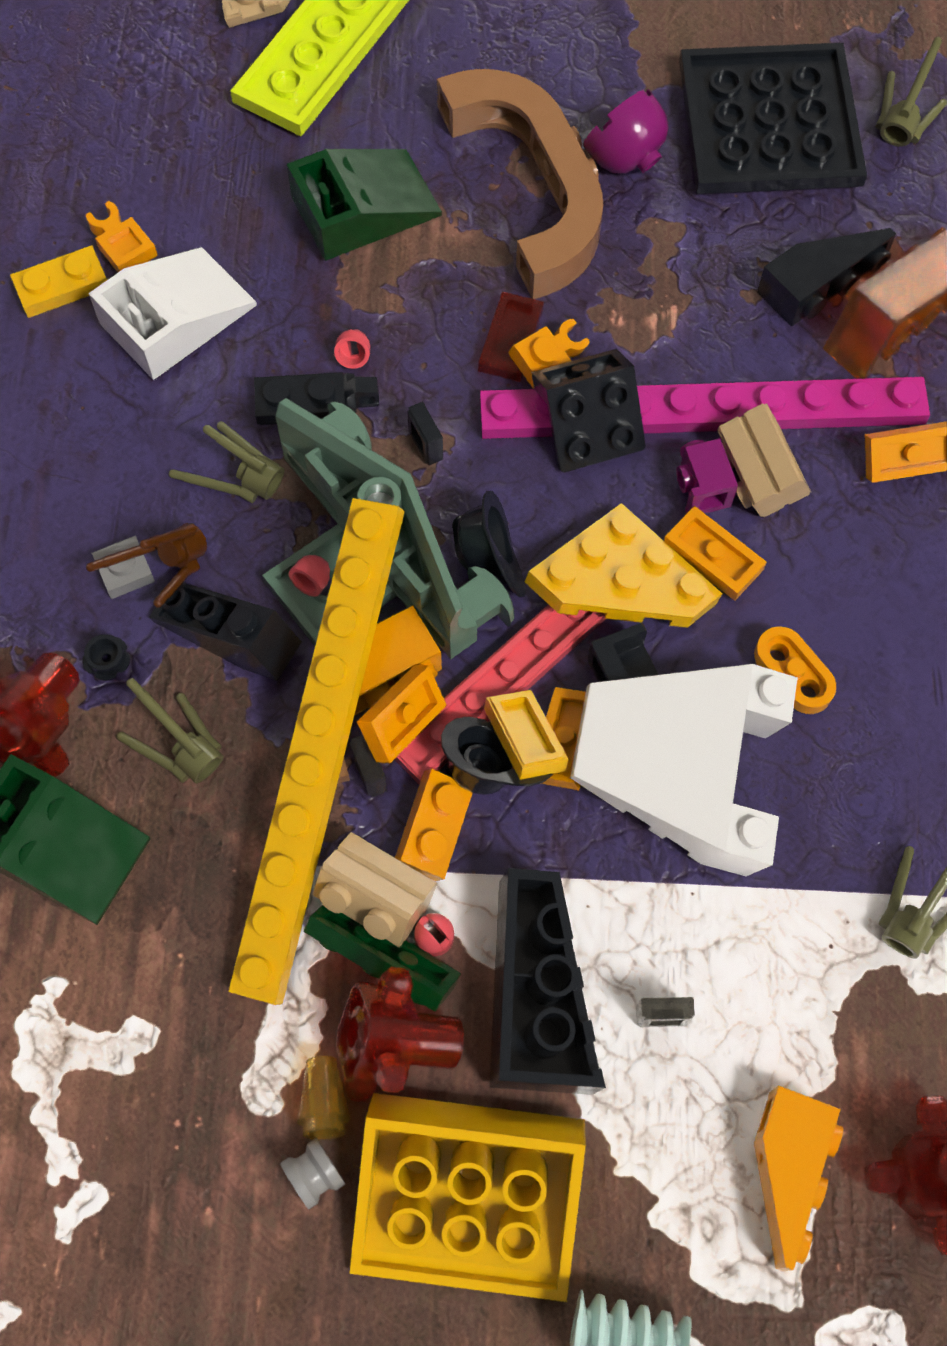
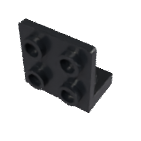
(592, 409)

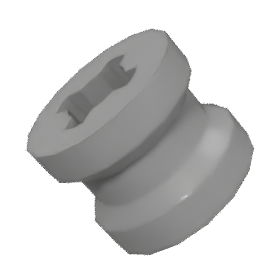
(312, 1174)

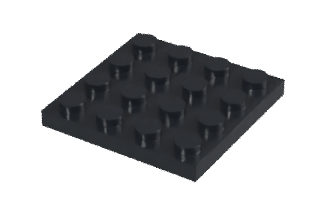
(771, 118)

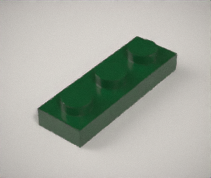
(339, 933)

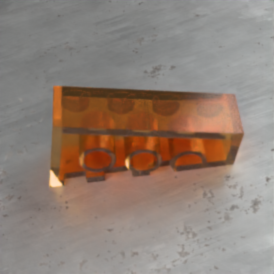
(891, 307)

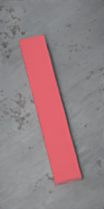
(508, 670)

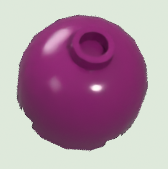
(630, 135)

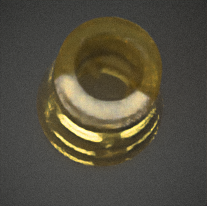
(323, 1100)

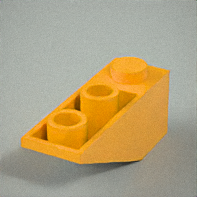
(395, 649)
(790, 1156)

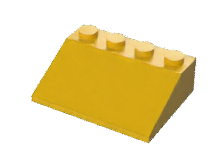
(468, 1196)

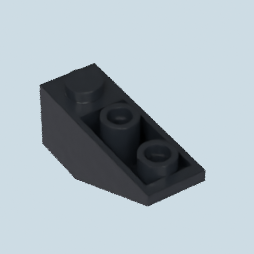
(816, 271)
(230, 628)

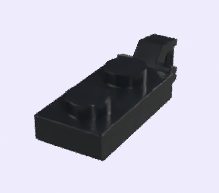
(313, 393)

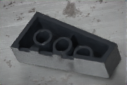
(538, 1001)

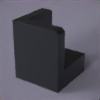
(621, 655)

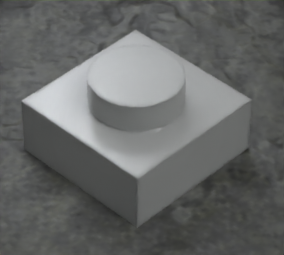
(125, 575)

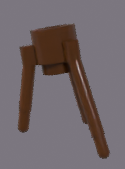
(175, 548)

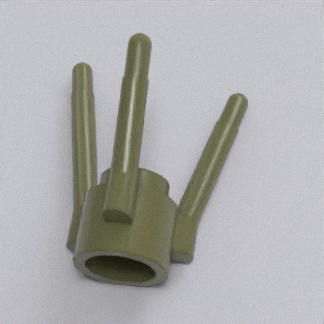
(902, 121)
(257, 472)
(195, 755)
(911, 929)

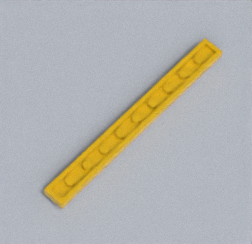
(316, 752)

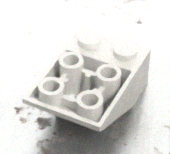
(169, 307)

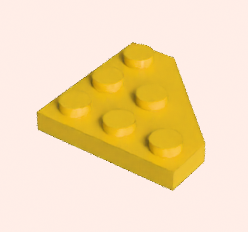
(624, 573)

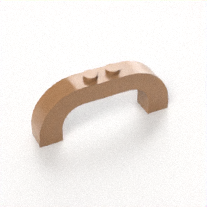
(514, 104)

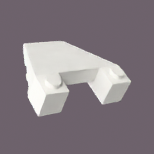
(673, 754)

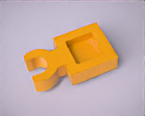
(121, 242)
(546, 350)

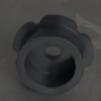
(97, 649)

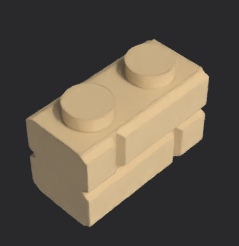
(762, 461)
(374, 889)

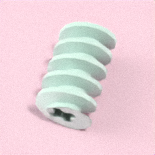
(598, 1328)

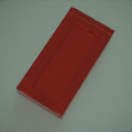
(512, 322)

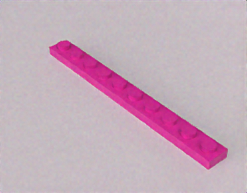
(712, 404)

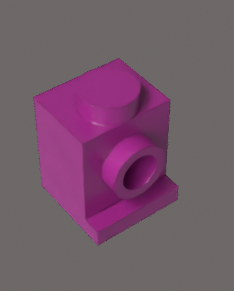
(706, 476)

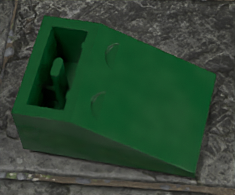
(359, 196)
(63, 841)

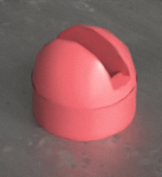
(343, 349)
(310, 574)
(426, 940)

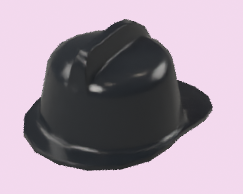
(485, 542)
(478, 757)

